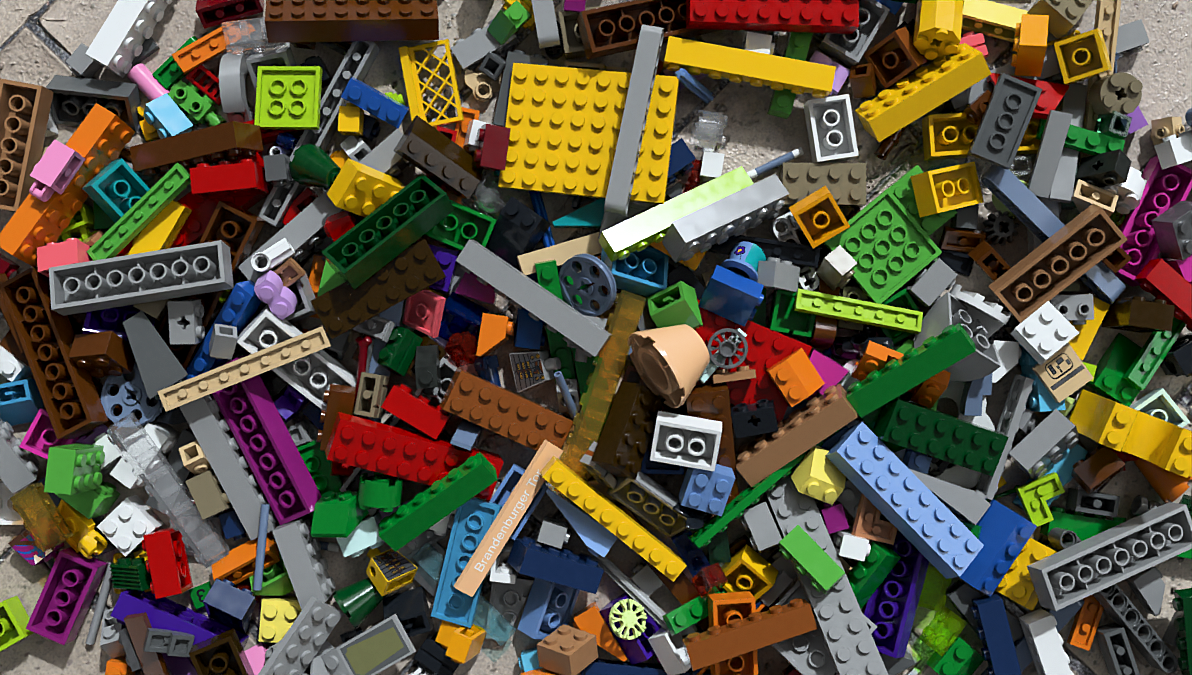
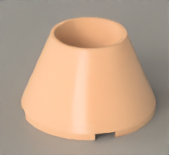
(669, 361)

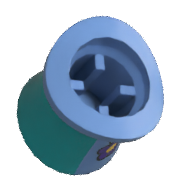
(744, 260)

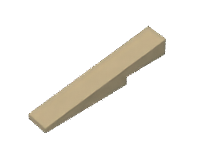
(560, 252)

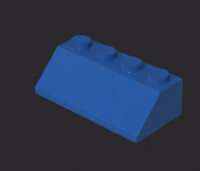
(1003, 538)

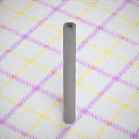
(99, 606)

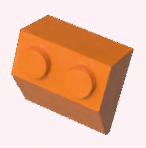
(795, 377)

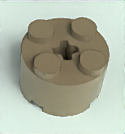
(1115, 93)

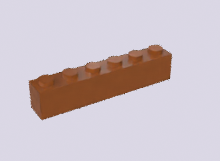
(749, 633)

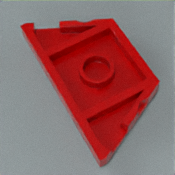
(1049, 98)

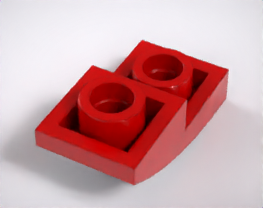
(300, 202)

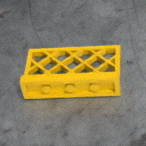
(413, 83)

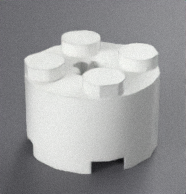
(1129, 191)

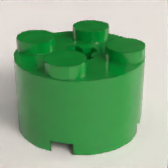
(379, 492)

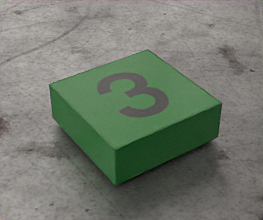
(199, 593)

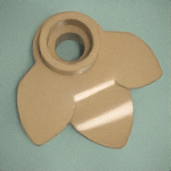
(478, 80)

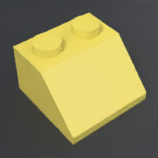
(819, 476)

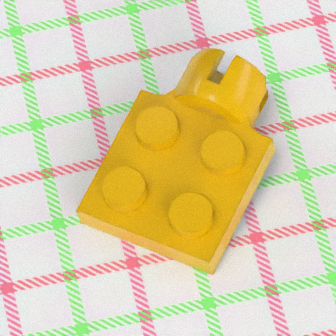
(85, 537)

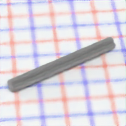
(631, 589)

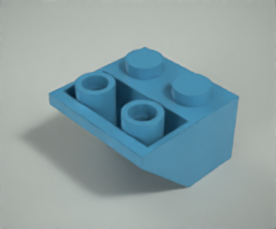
(20, 401)

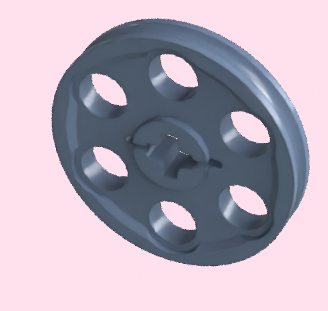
(584, 277)
(124, 398)

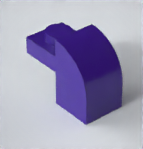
(290, 403)

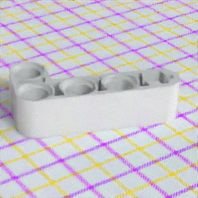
(790, 235)

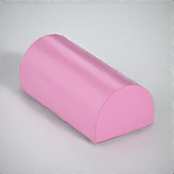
(146, 82)

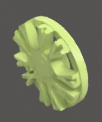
(627, 619)

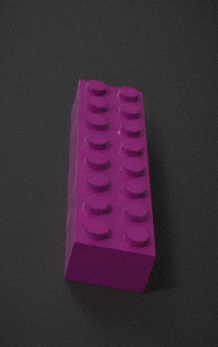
(268, 448)

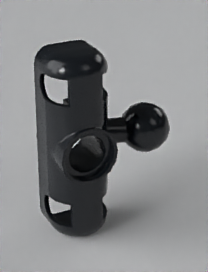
(854, 346)

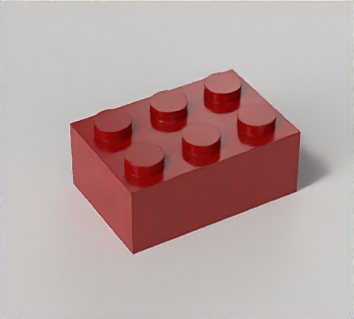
(228, 180)
(167, 562)

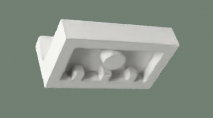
(503, 573)

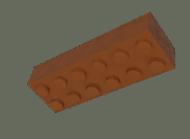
(504, 411)

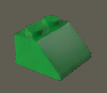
(337, 514)
(957, 660)

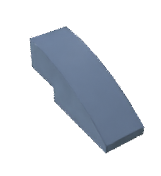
(973, 394)

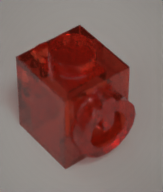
(462, 348)

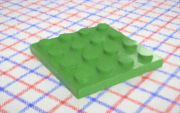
(885, 246)

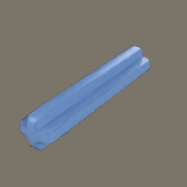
(694, 85)

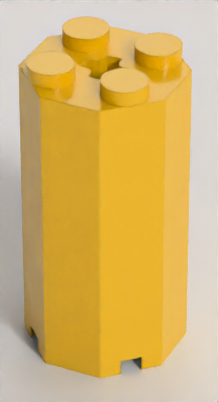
(938, 27)

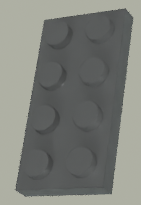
(1005, 121)

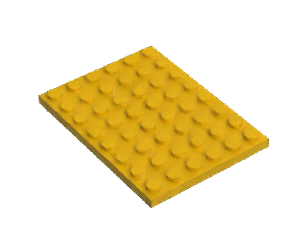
(569, 129)

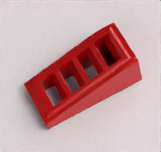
(195, 73)

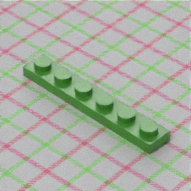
(141, 213)

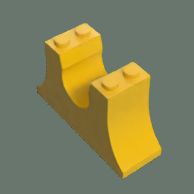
(1133, 432)

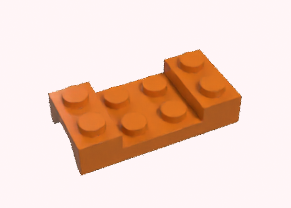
(877, 356)

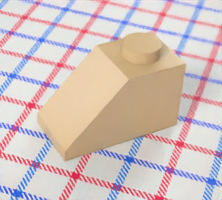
(1088, 194)

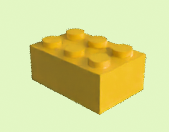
(362, 188)
(1017, 581)

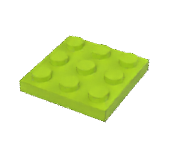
(288, 97)

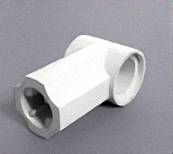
(275, 255)

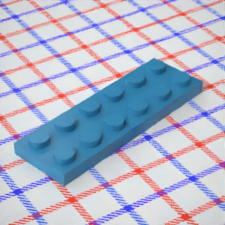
(468, 529)

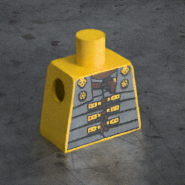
(389, 570)

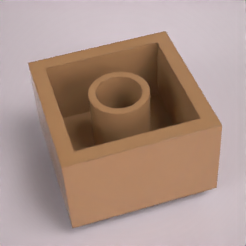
(567, 650)

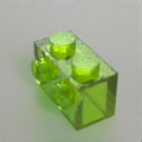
(942, 630)

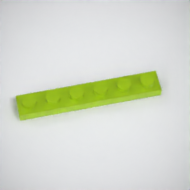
(858, 311)

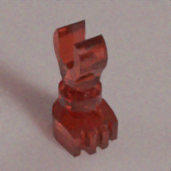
(694, 179)

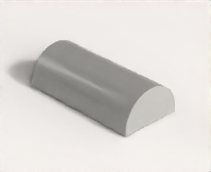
(649, 502)

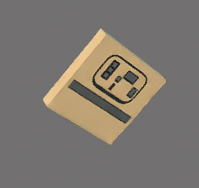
(1063, 373)

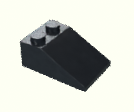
(516, 232)

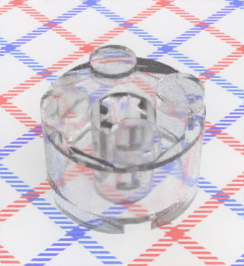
(707, 131)

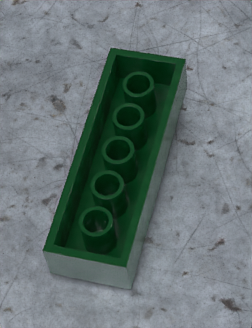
(388, 231)
(940, 435)

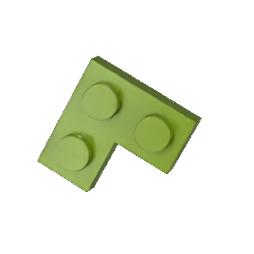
(1034, 497)

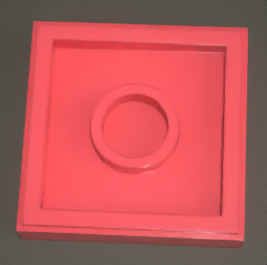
(424, 312)

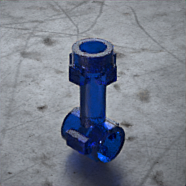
(287, 140)

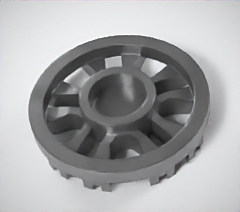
(727, 348)

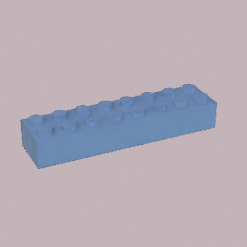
(905, 501)

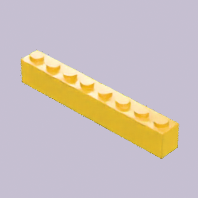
(749, 66)
(613, 518)

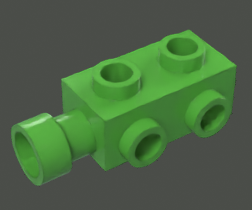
(191, 101)

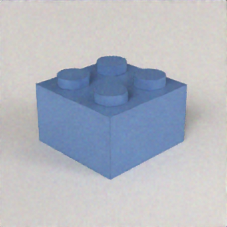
(707, 489)

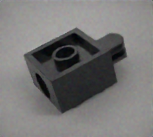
(1179, 358)

